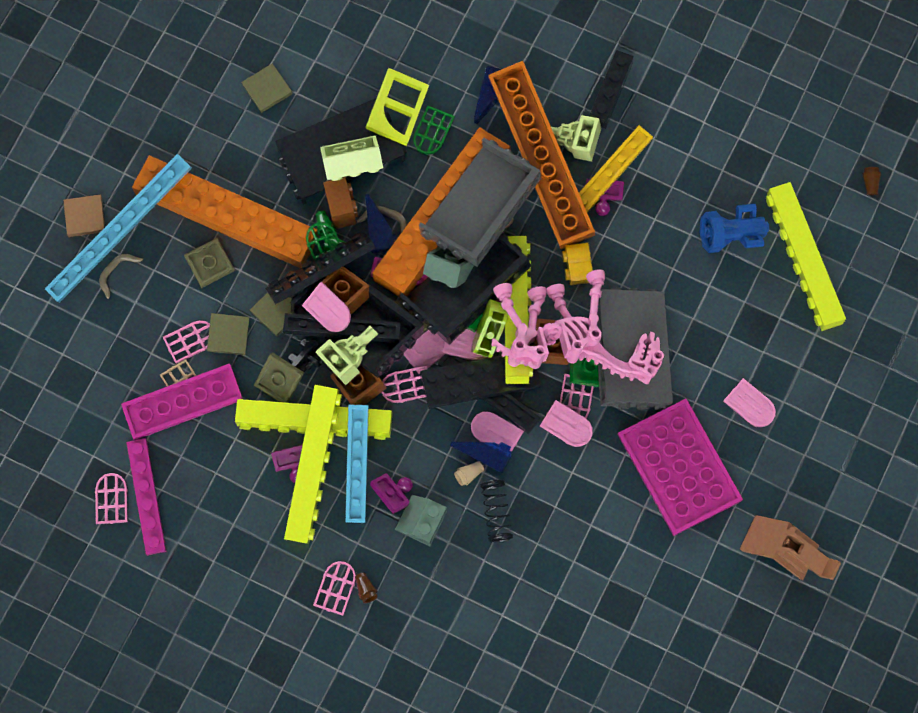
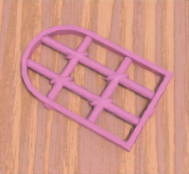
(185, 347)
(397, 382)
(578, 409)
(106, 491)
(334, 577)

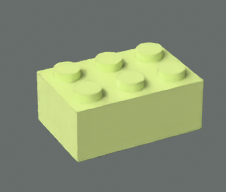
(351, 158)

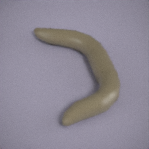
(388, 212)
(111, 266)

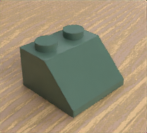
(445, 267)
(421, 519)

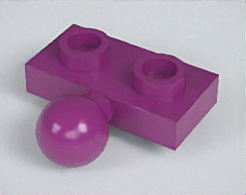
(614, 193)
(287, 459)
(391, 493)

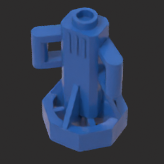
(718, 231)

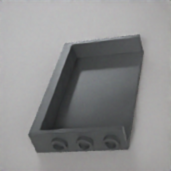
(481, 203)
(622, 322)

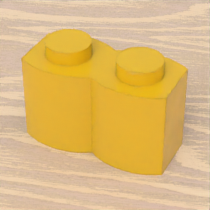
(578, 263)

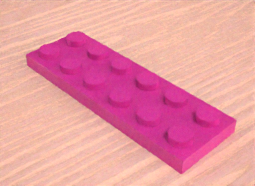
(181, 401)

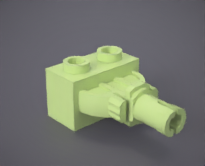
(579, 137)
(346, 354)

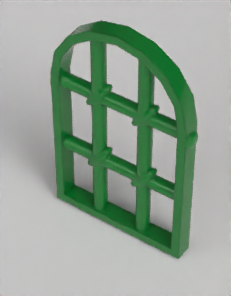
(429, 123)
(316, 241)

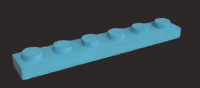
(357, 463)

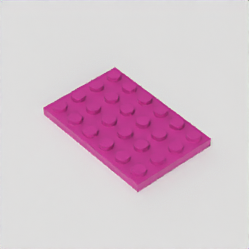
(680, 467)

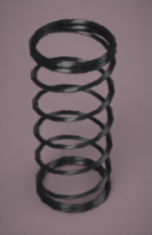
(498, 537)

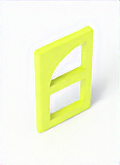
(377, 121)

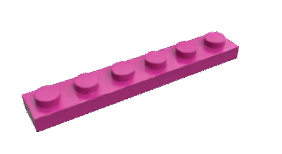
(146, 497)

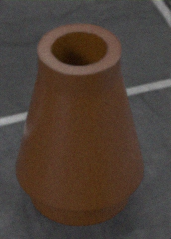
(872, 179)
(366, 589)

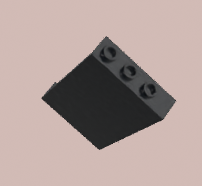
(302, 151)
(377, 308)
(453, 310)

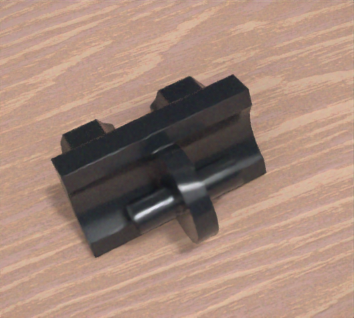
(307, 357)

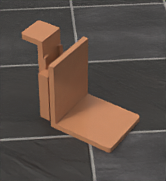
(788, 547)

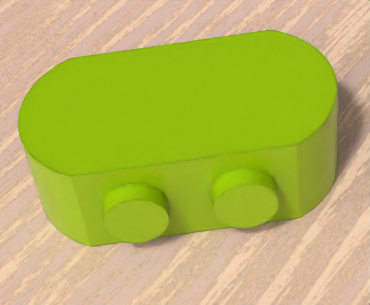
(490, 327)

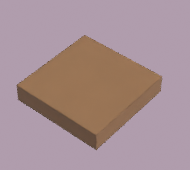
(84, 215)

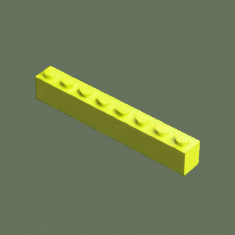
(806, 256)
(521, 301)
(294, 416)
(312, 463)

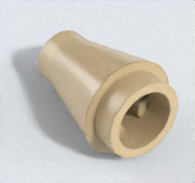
(468, 473)

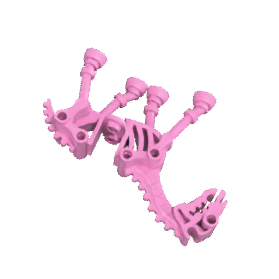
(577, 335)

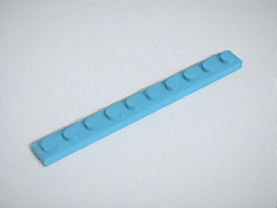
(118, 228)

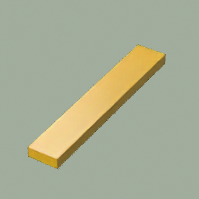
(614, 167)

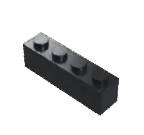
(612, 87)

